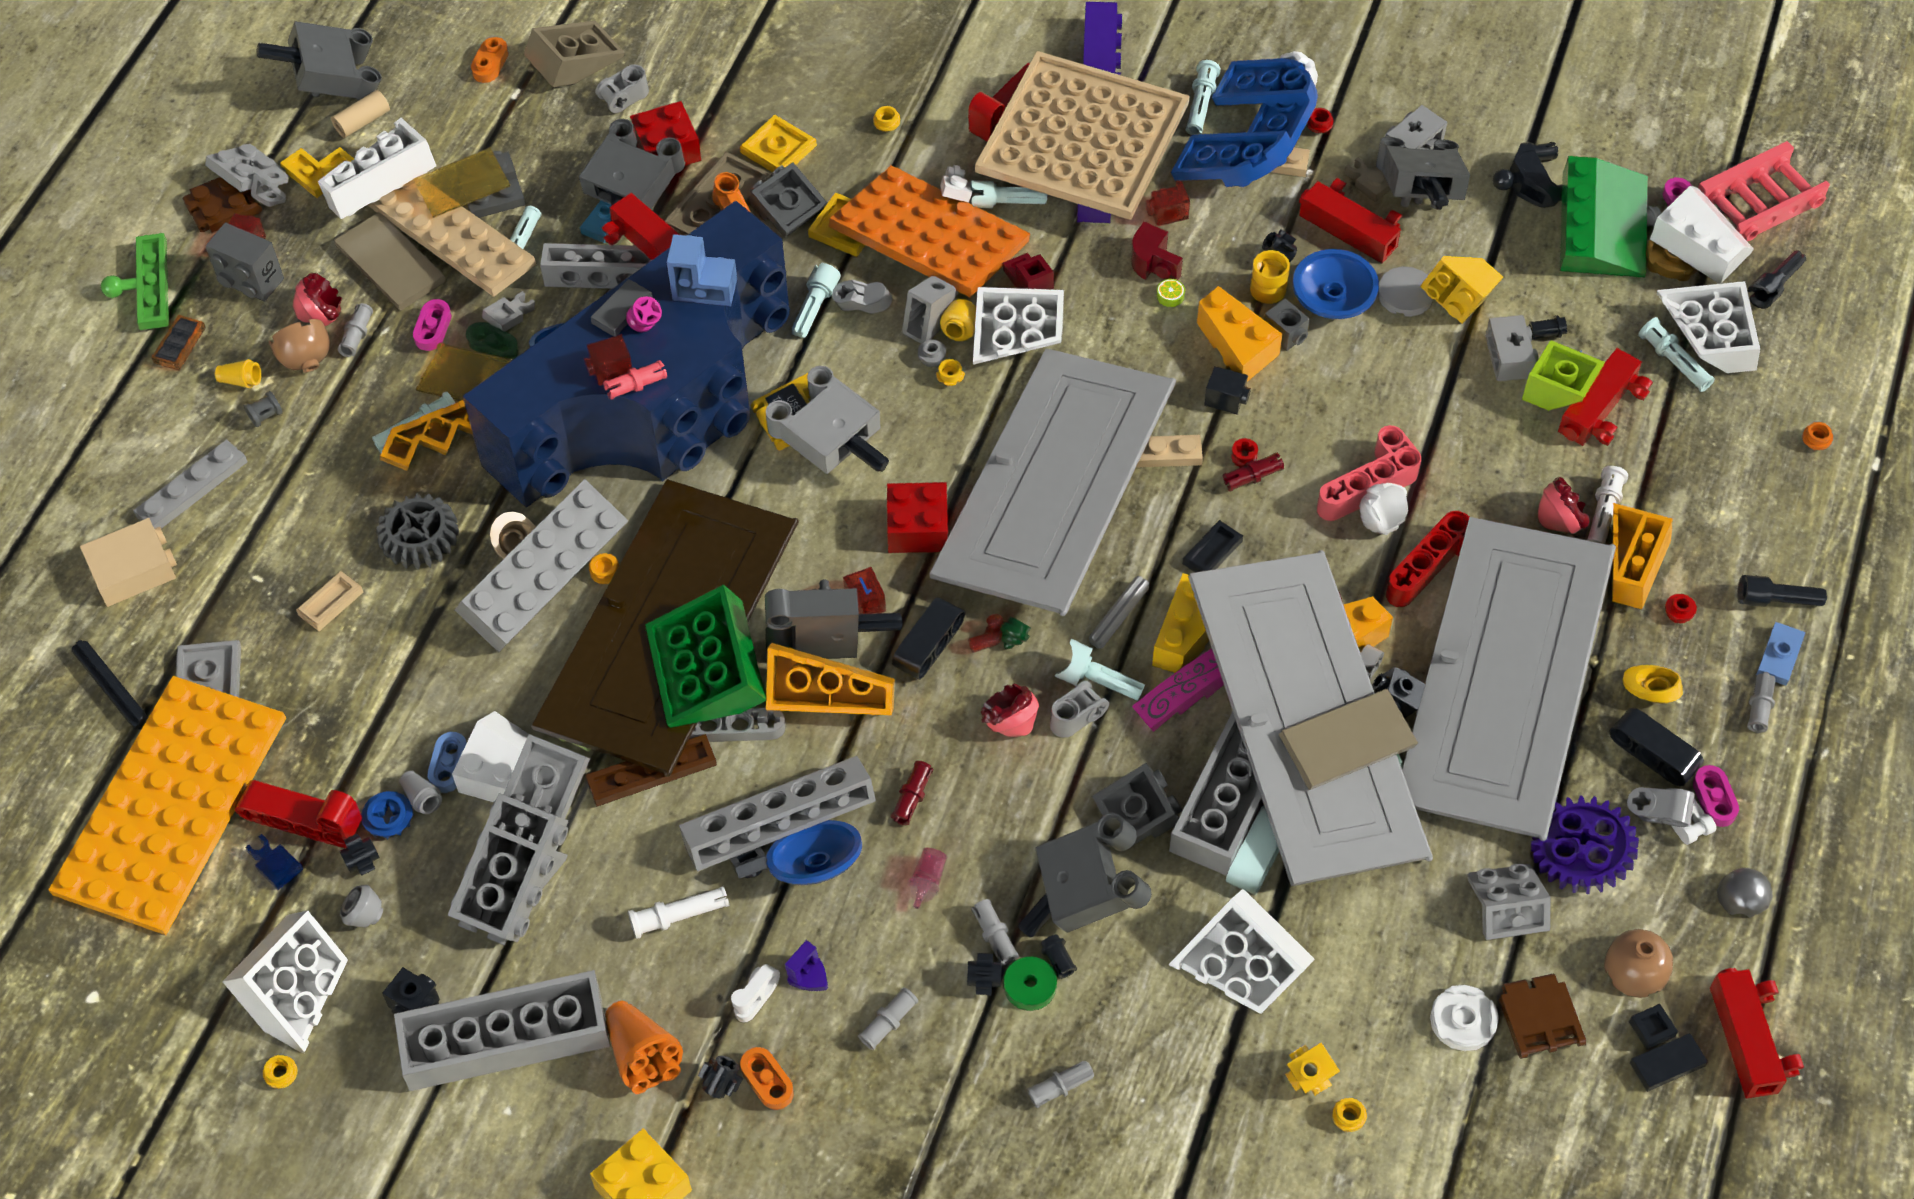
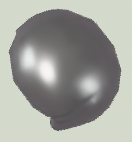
(1745, 892)

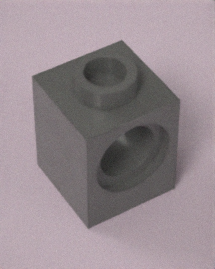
(1288, 321)

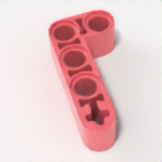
(1392, 453)

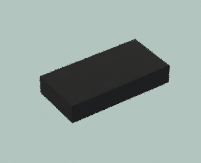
(1213, 548)
(1668, 1062)

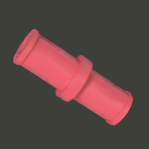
(635, 379)

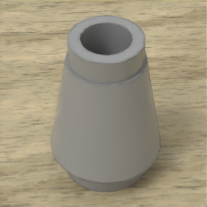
(421, 793)

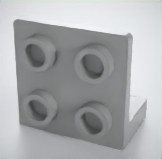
(1511, 901)

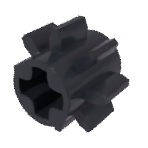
(1281, 242)
(359, 854)
(984, 974)
(720, 1077)

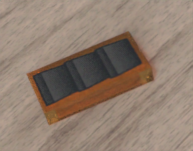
(178, 342)

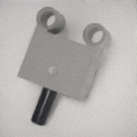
(829, 425)

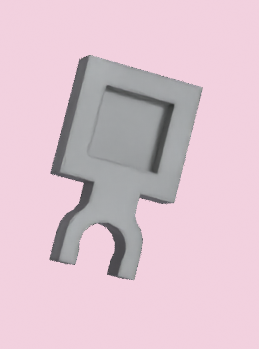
(507, 314)

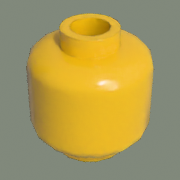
(959, 320)

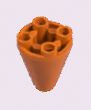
(641, 1048)

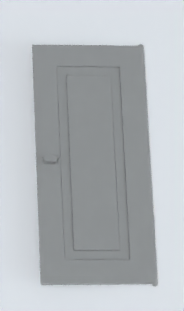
(1053, 481)
(1285, 661)
(1507, 676)

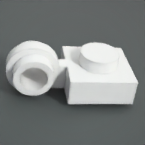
(955, 185)

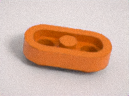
(493, 55)
(767, 1080)

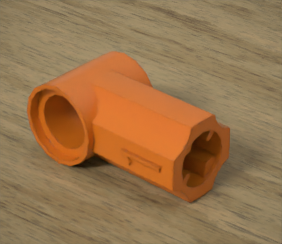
(724, 198)

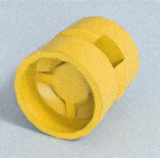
(1269, 277)

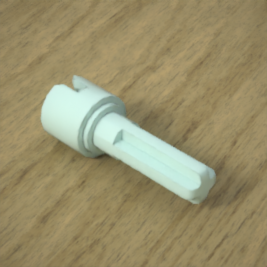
(991, 194)
(820, 286)

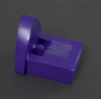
(806, 969)

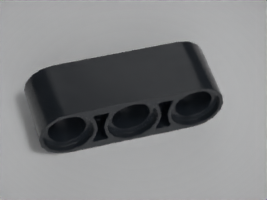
(928, 638)
(1656, 746)

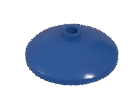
(1335, 284)
(815, 853)

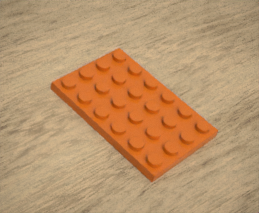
(929, 231)

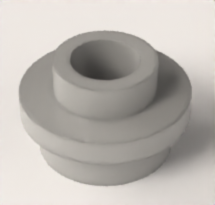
(934, 358)

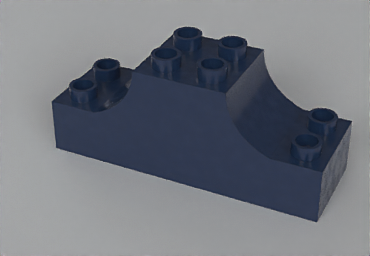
(551, 418)

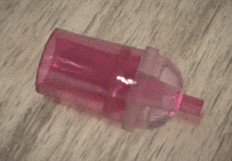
(927, 876)

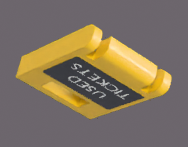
(794, 393)

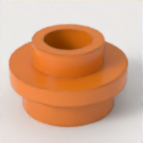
(1818, 436)

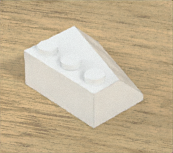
(1701, 235)
(1016, 321)
(1716, 323)
(489, 757)
(1244, 954)
(289, 979)

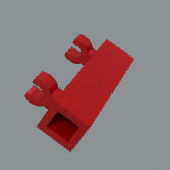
(1350, 221)
(639, 225)
(1613, 381)
(1748, 1032)

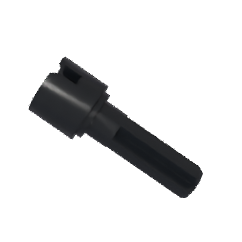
(1771, 285)
(1761, 591)

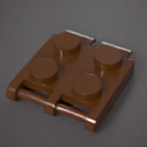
(216, 203)
(1540, 1015)

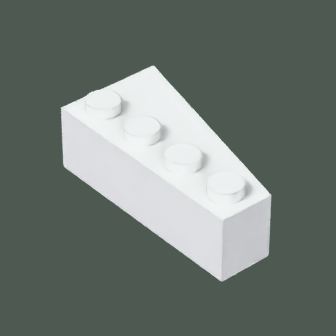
(377, 170)

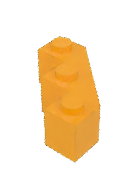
(431, 431)

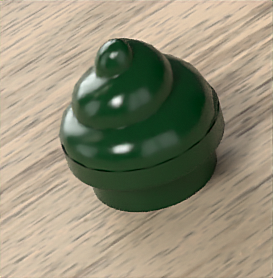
(1014, 632)

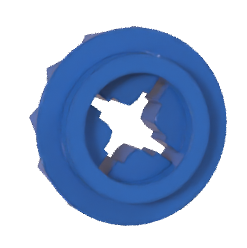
(376, 808)

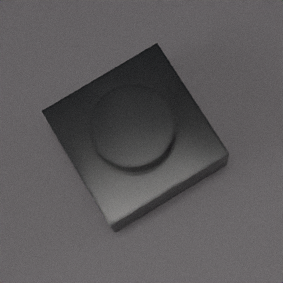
(749, 863)
(1653, 1026)

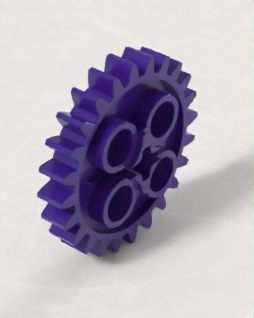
(1578, 868)

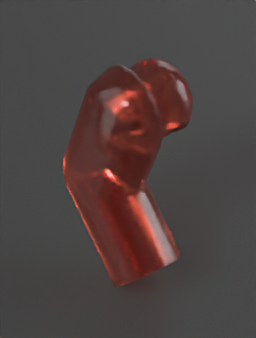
(991, 636)

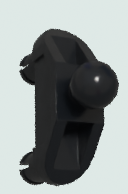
(1529, 175)

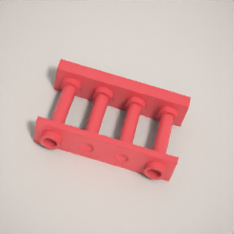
(1757, 171)

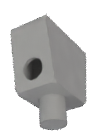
(925, 307)

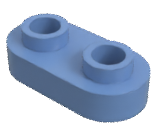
(442, 763)

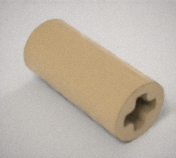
(360, 113)

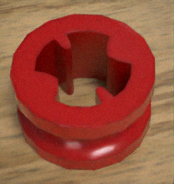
(1247, 445)

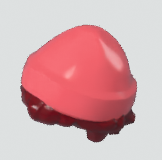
(316, 300)
(1560, 508)
(1011, 711)

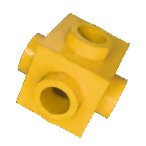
(1320, 1059)

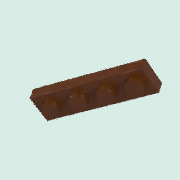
(628, 778)

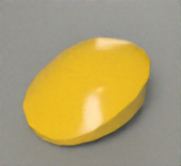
(1653, 683)

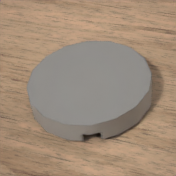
(1402, 293)

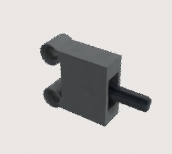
(326, 60)
(1423, 172)
(823, 621)

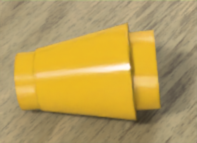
(240, 373)

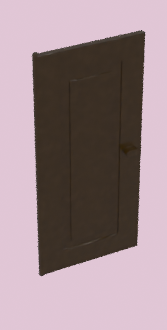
(683, 550)

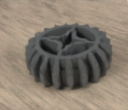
(417, 535)

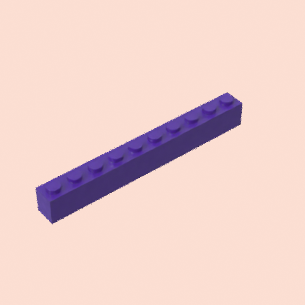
(1100, 52)

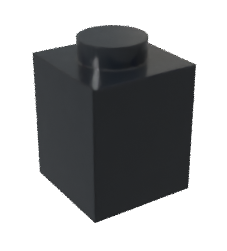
(1227, 390)

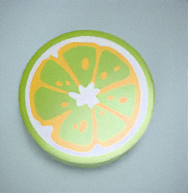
(1170, 292)

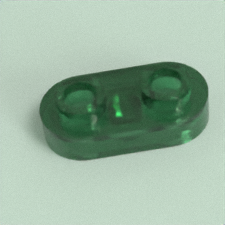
(496, 340)

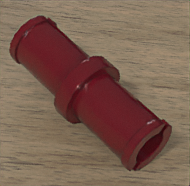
(1253, 471)
(912, 793)

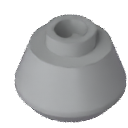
(361, 907)

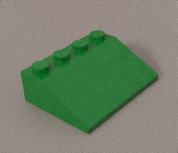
(1603, 218)
(705, 659)

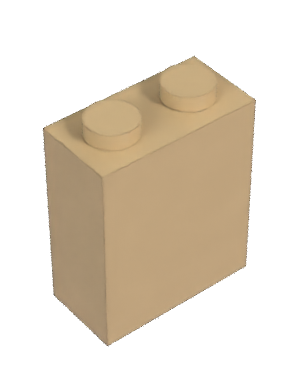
(129, 561)

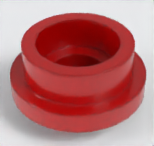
(1320, 121)
(1678, 614)

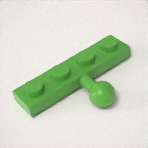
(150, 282)

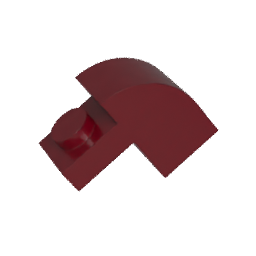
(1151, 254)
(1029, 272)

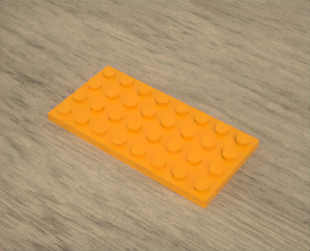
(167, 805)

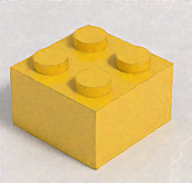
(640, 1172)

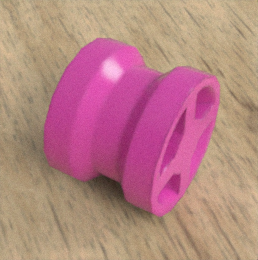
(650, 312)

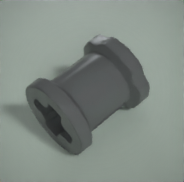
(263, 409)

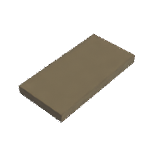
(698, 204)
(390, 261)
(1348, 739)

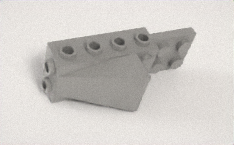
(520, 843)

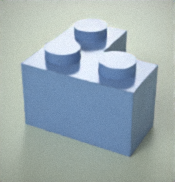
(699, 277)

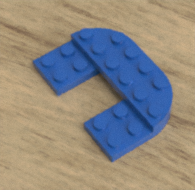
(1240, 158)

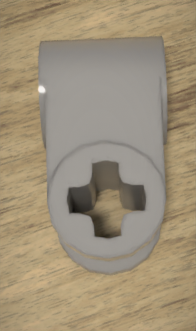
(625, 88)
(1081, 707)
(1666, 805)

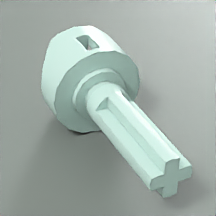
(1082, 666)

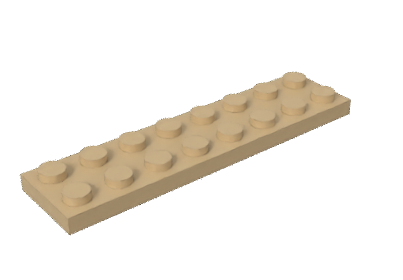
(457, 239)

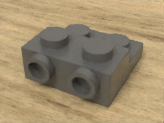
(504, 199)
(786, 199)
(1141, 802)

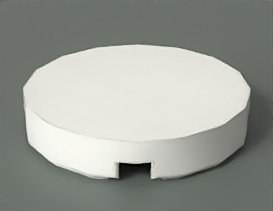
(1464, 1018)

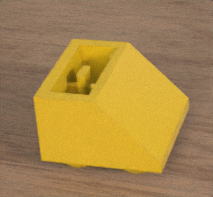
(1461, 284)

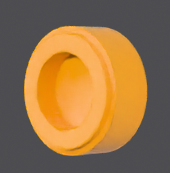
(603, 568)

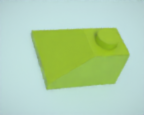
(1561, 377)

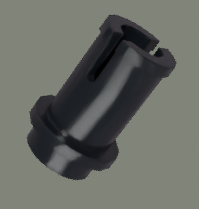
(1548, 327)
(1058, 956)

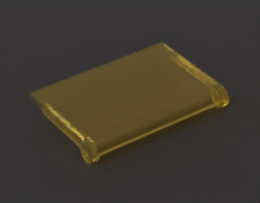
(461, 182)
(458, 371)

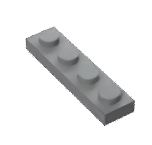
(191, 485)

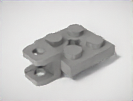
(250, 169)

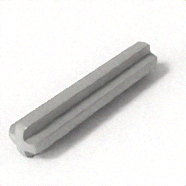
(1118, 612)

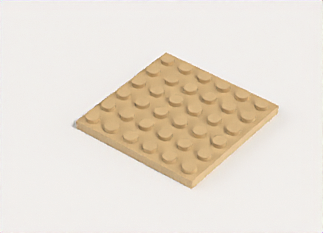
(1083, 135)

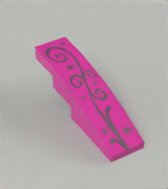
(1180, 691)

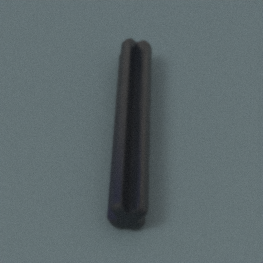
(109, 684)

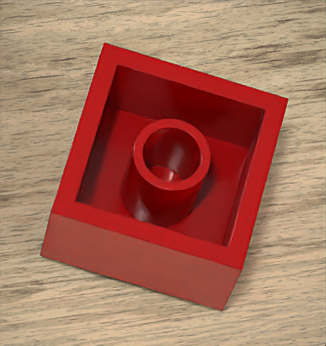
(666, 123)
(916, 517)

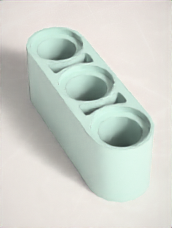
(1254, 856)

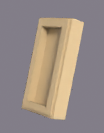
(329, 601)

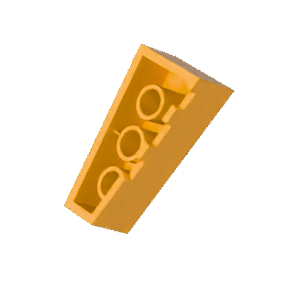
(821, 685)

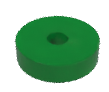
(1030, 997)

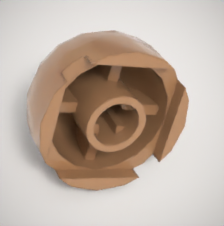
(301, 346)
(1639, 963)

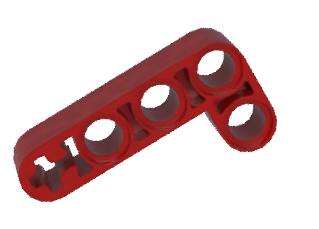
(986, 111)
(1427, 558)
(300, 814)

